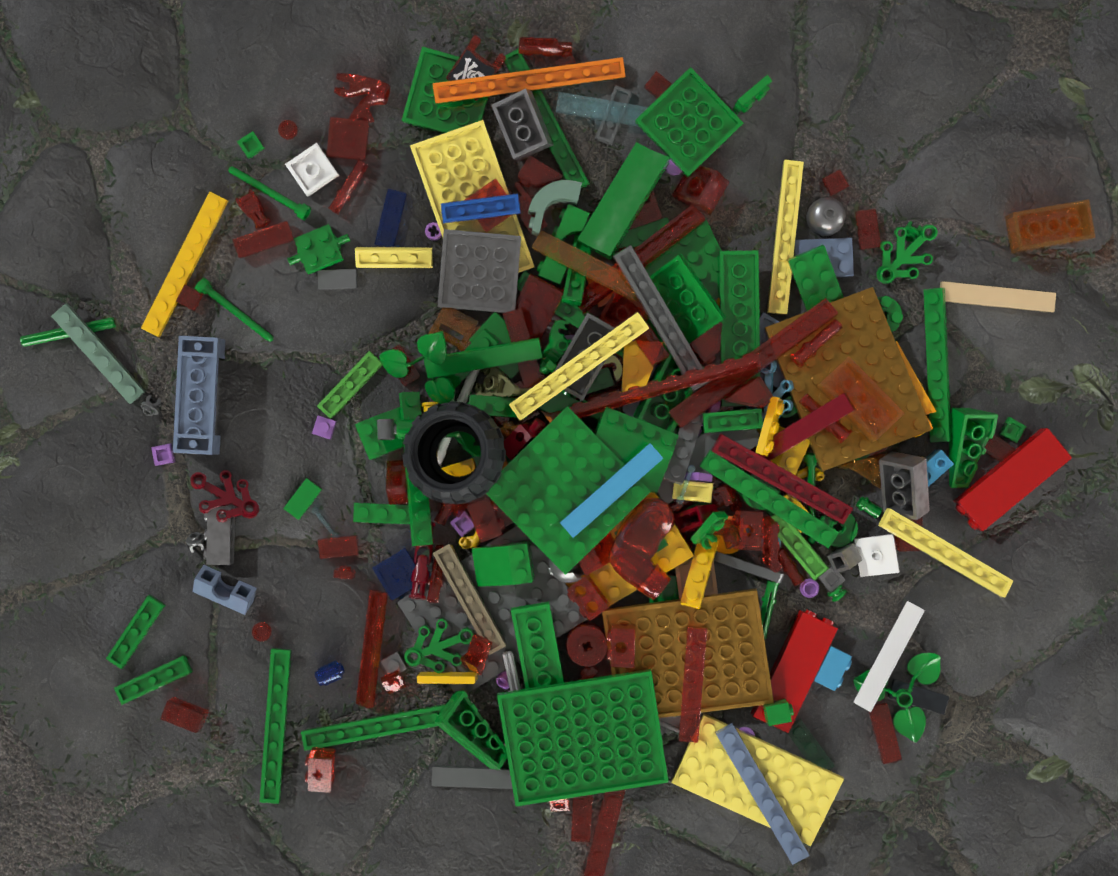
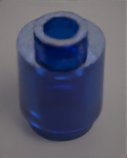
(329, 673)

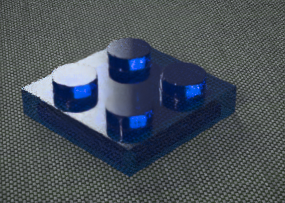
(396, 573)

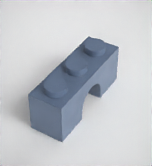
(210, 585)

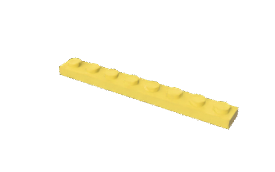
(785, 236)
(579, 366)
(945, 552)

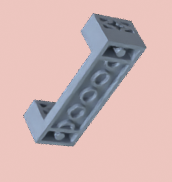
(197, 395)

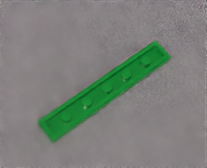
(485, 358)

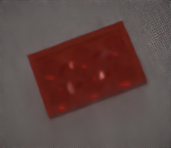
(538, 305)

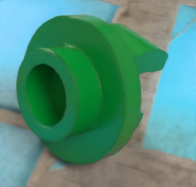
(912, 232)

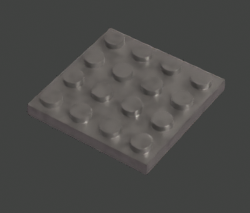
(479, 271)

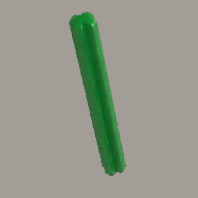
(57, 334)

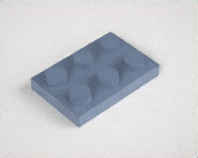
(839, 252)

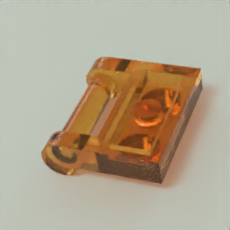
(458, 322)

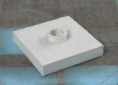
(312, 169)
(877, 555)

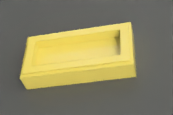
(695, 491)

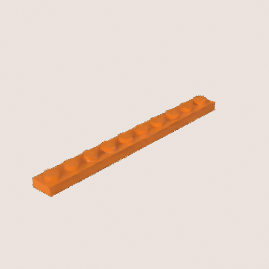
(529, 79)

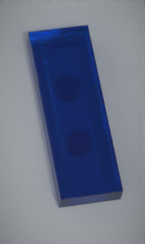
(390, 218)

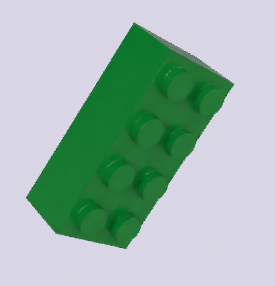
(656, 409)

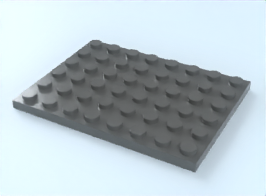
(499, 603)

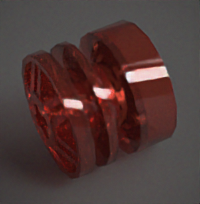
(581, 634)

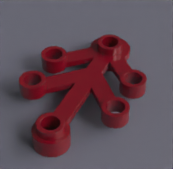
(226, 498)

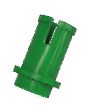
(869, 507)

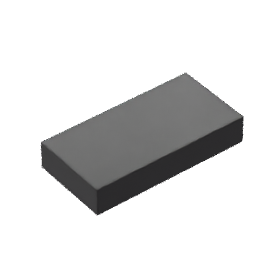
(337, 279)

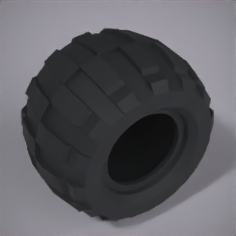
(422, 446)

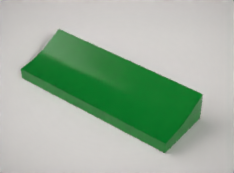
(623, 200)

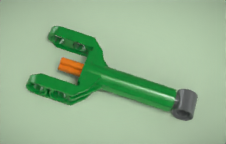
(388, 429)

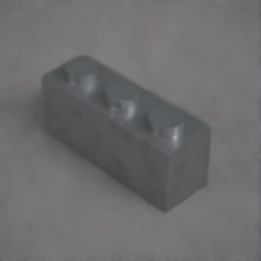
(219, 538)

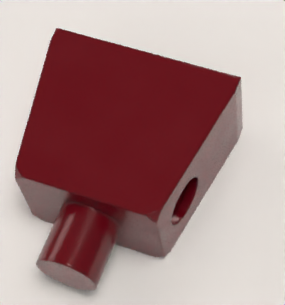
(522, 437)
(700, 512)

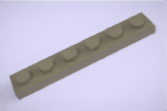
(469, 597)

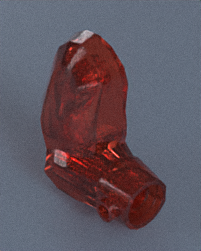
(638, 543)

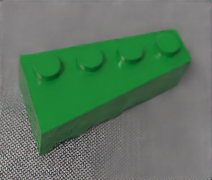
(469, 729)

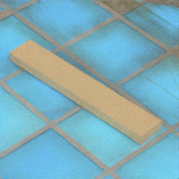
(999, 297)

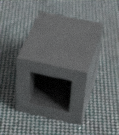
(844, 558)

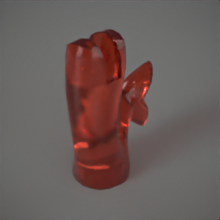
(377, 92)

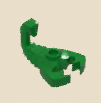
(555, 349)

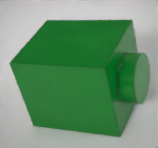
(778, 712)

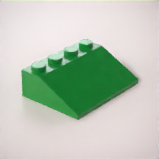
(629, 436)

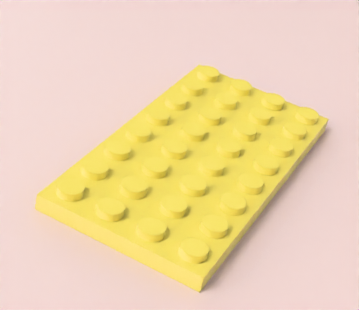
(456, 168)
(798, 784)

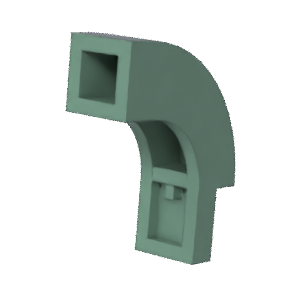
(556, 192)

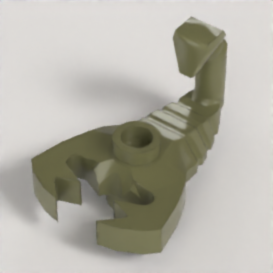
(497, 384)

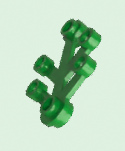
(903, 255)
(436, 647)

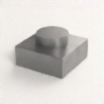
(831, 579)
(393, 663)

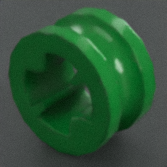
(837, 593)

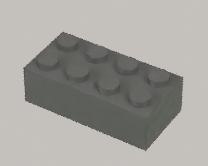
(588, 333)

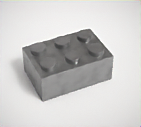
(522, 124)
(904, 484)

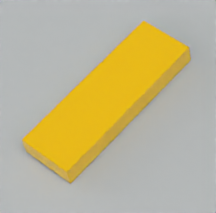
(447, 678)

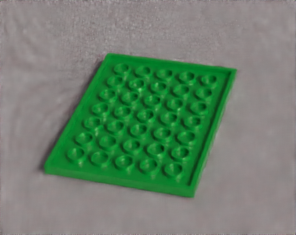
(583, 737)

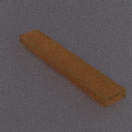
(583, 264)

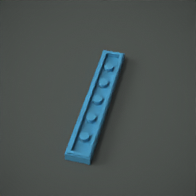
(611, 490)

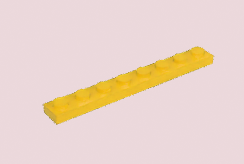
(184, 264)

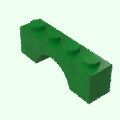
(572, 223)

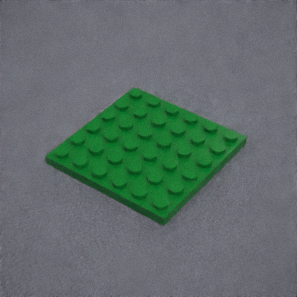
(553, 479)

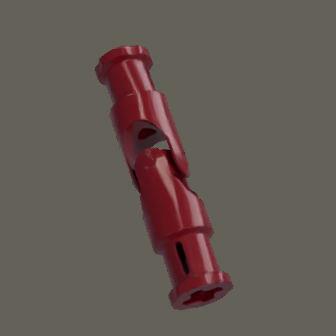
(420, 574)

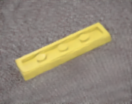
(393, 257)

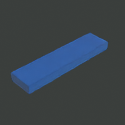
(480, 208)

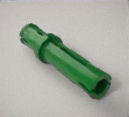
(770, 588)

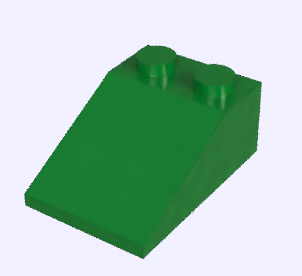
(368, 433)
(503, 564)

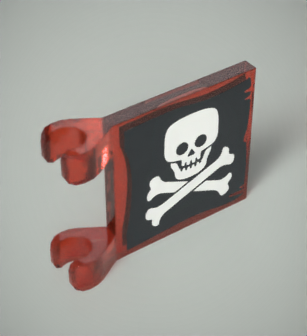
(473, 65)

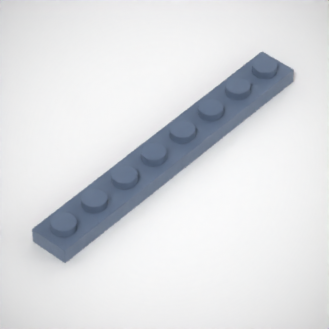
(762, 793)

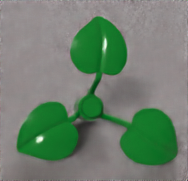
(432, 348)
(910, 721)

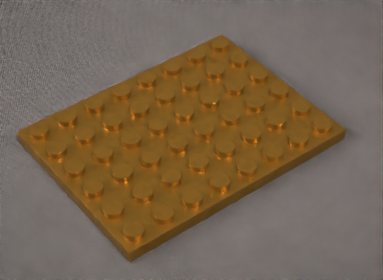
(873, 348)
(734, 654)

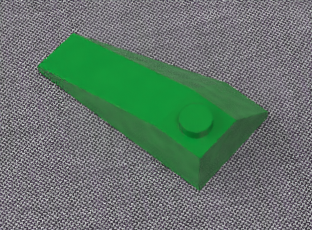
(969, 436)

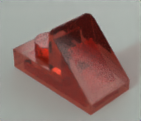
(477, 654)

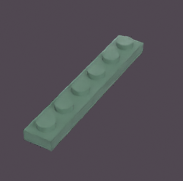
(98, 353)

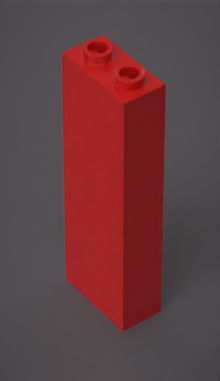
(1012, 479)
(798, 662)

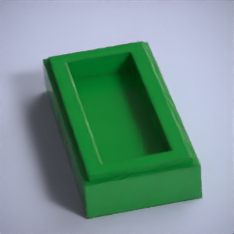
(302, 498)

